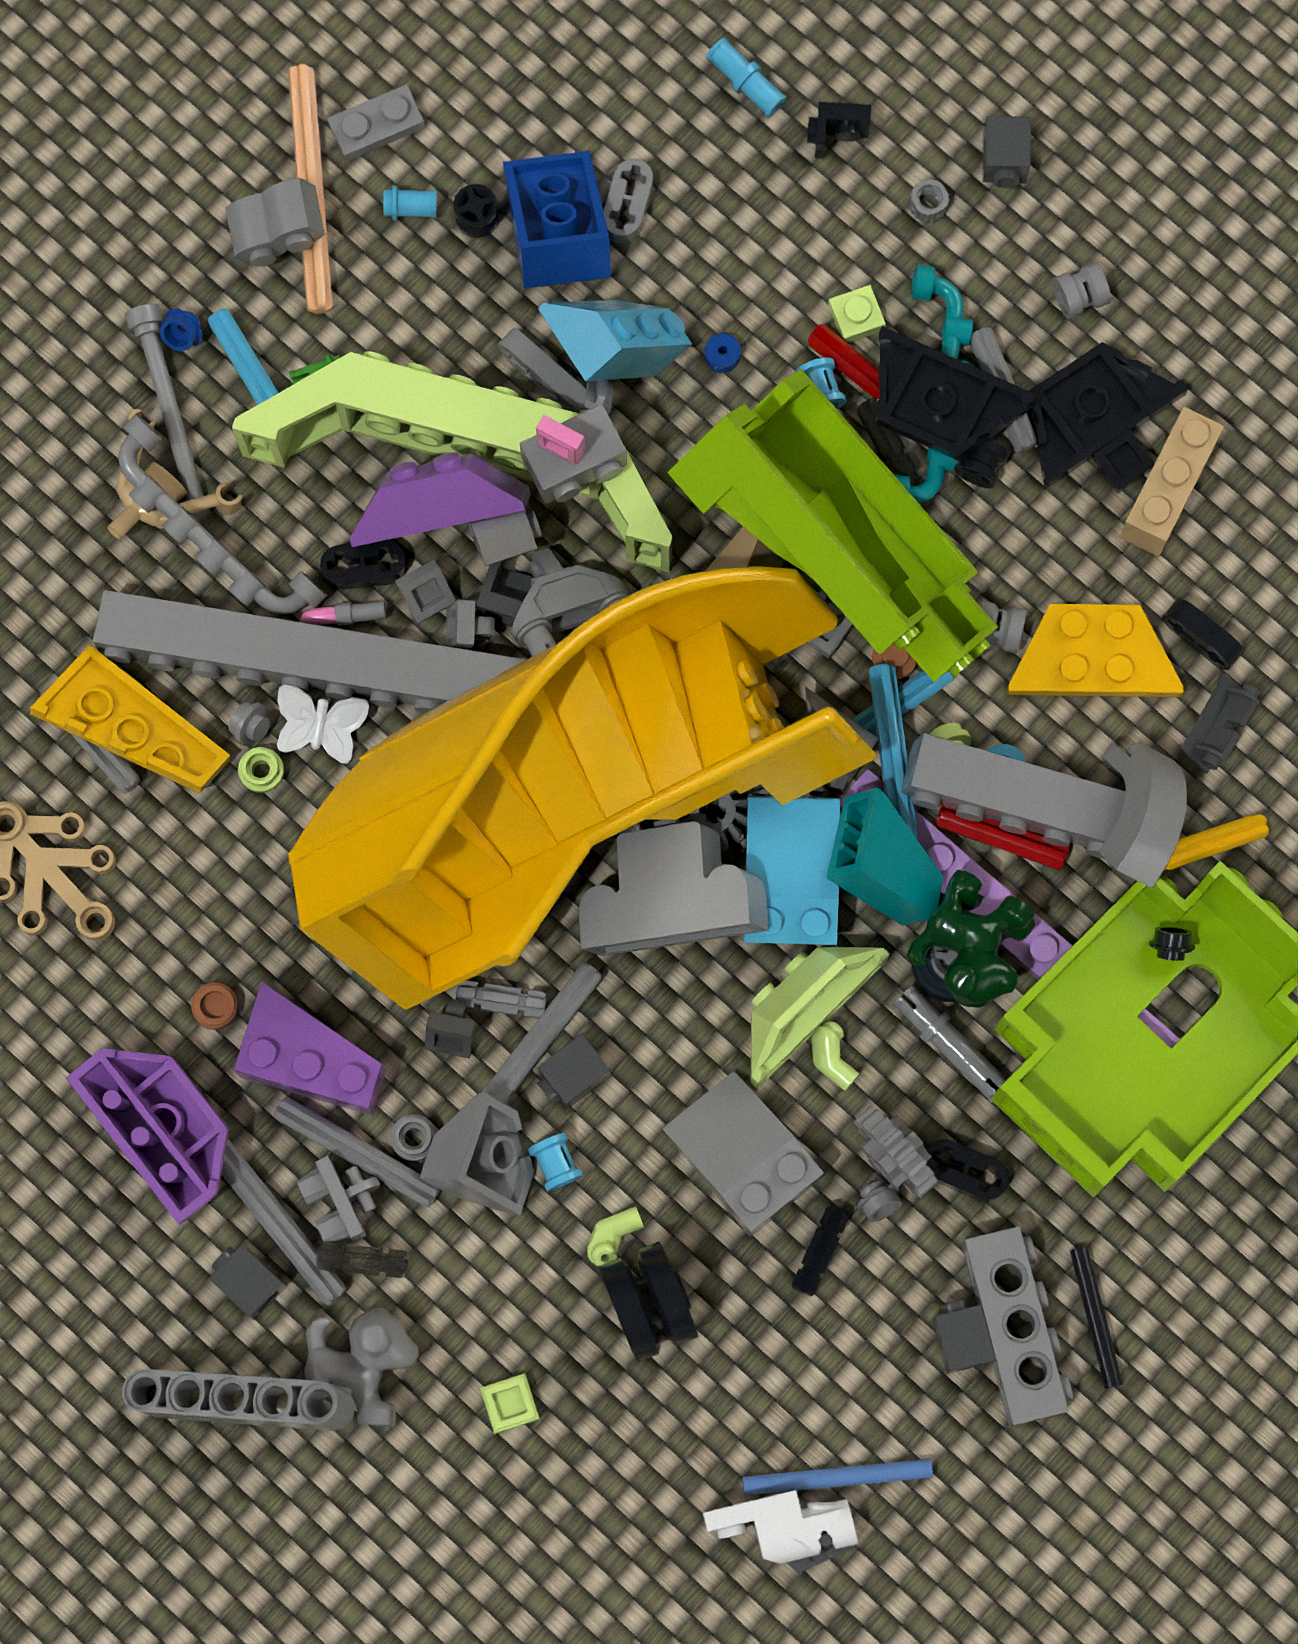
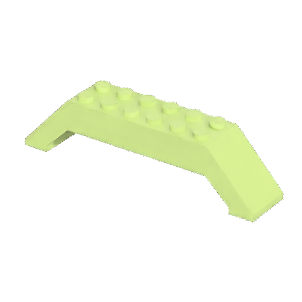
(437, 418)

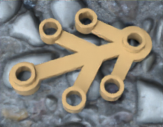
(44, 865)

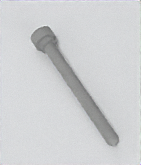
(145, 324)

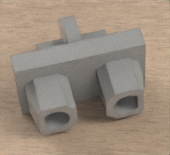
(326, 1182)

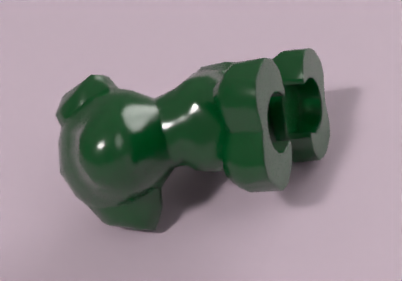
(977, 972)

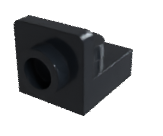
(840, 120)

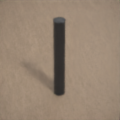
(1096, 1317)

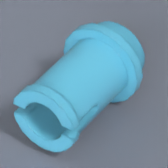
(409, 203)

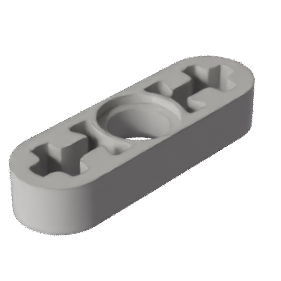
(543, 371)

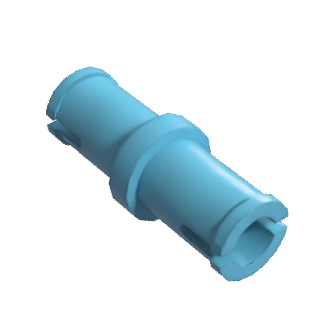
(746, 77)

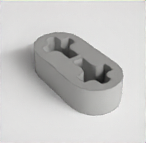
(637, 203)

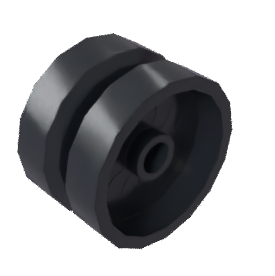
(649, 1301)

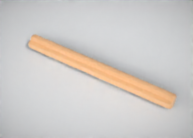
(309, 168)

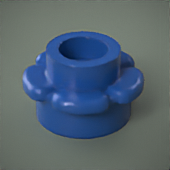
(174, 335)

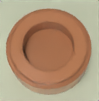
(215, 1006)

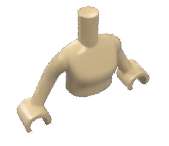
(174, 488)

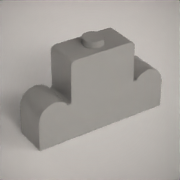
(671, 893)

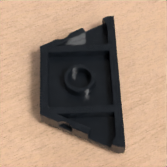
(942, 398)
(1093, 405)

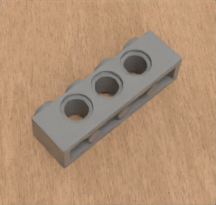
(1020, 1400)

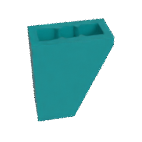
(883, 860)

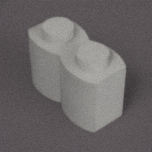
(275, 221)
(505, 535)

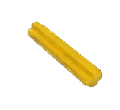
(1218, 840)

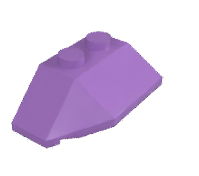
(438, 496)
(157, 1124)

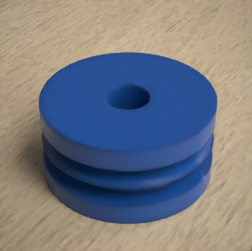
(722, 362)

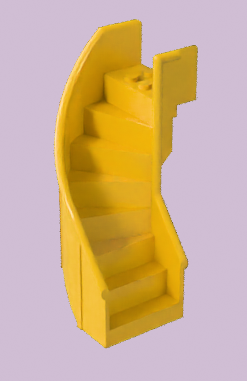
(487, 805)

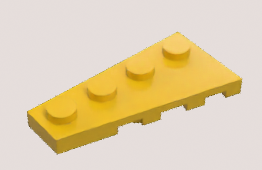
(123, 717)

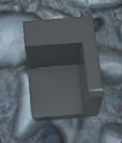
(502, 594)

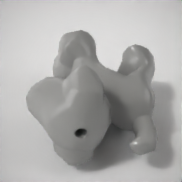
(376, 1346)

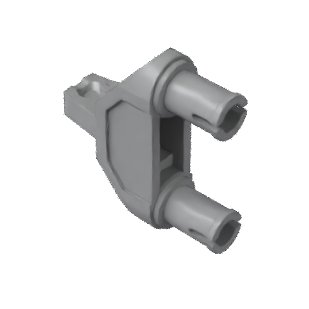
(561, 600)

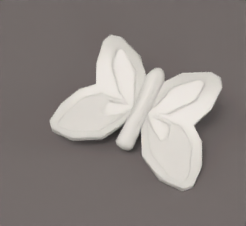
(319, 727)

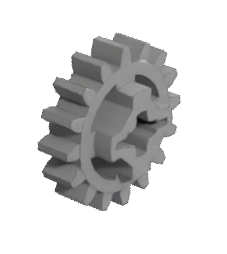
(895, 1151)

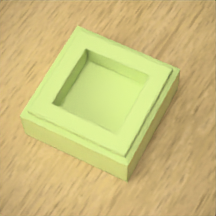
(509, 1403)

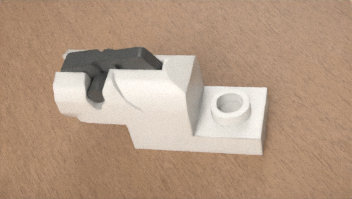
(787, 1531)

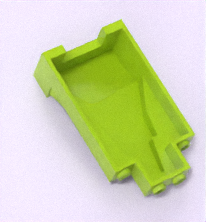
(843, 518)

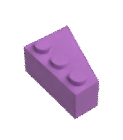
(305, 1057)

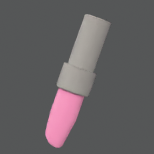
(345, 613)

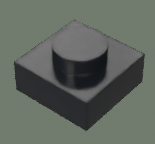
(1123, 461)

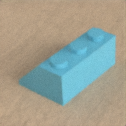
(616, 337)

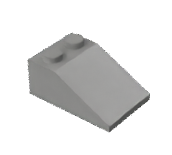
(743, 1153)

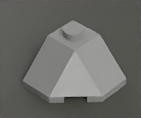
(481, 1157)

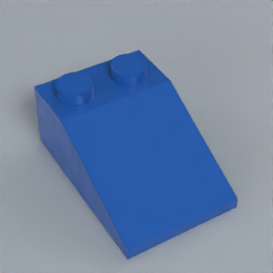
(557, 219)

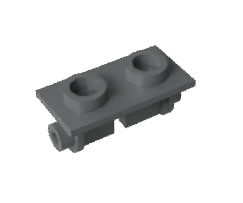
(1212, 733)

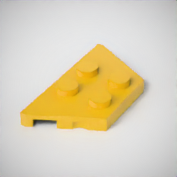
(1095, 654)

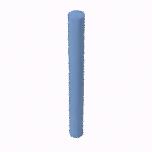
(837, 1477)

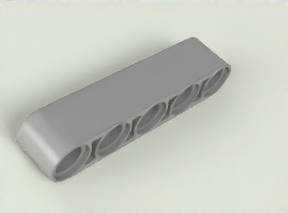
(217, 1396)

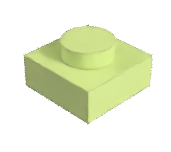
(856, 314)

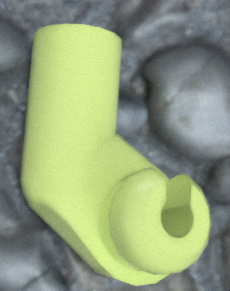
(826, 1055)
(608, 1235)

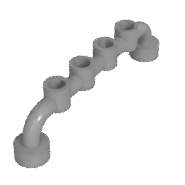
(183, 525)

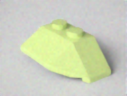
(804, 1001)

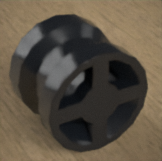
(474, 200)
(981, 465)

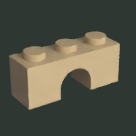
(1171, 481)

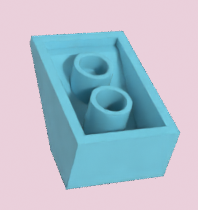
(792, 855)

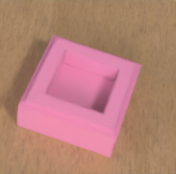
(560, 440)

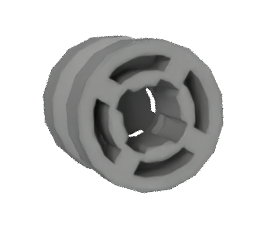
(1081, 290)
(1010, 626)

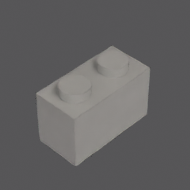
(601, 461)

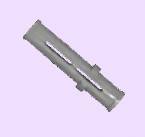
(949, 1041)

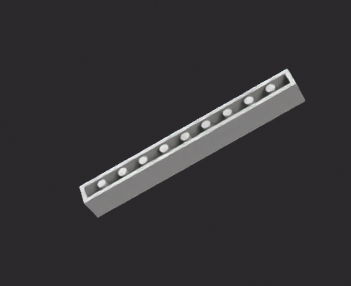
(288, 652)

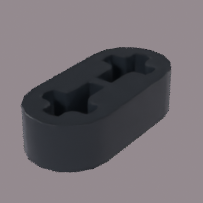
(363, 575)
(1203, 634)
(971, 1160)

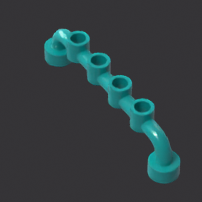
(955, 332)

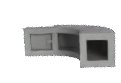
(1150, 815)

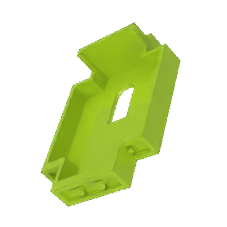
(1103, 1082)

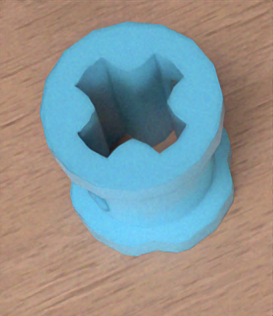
(822, 375)
(555, 1162)

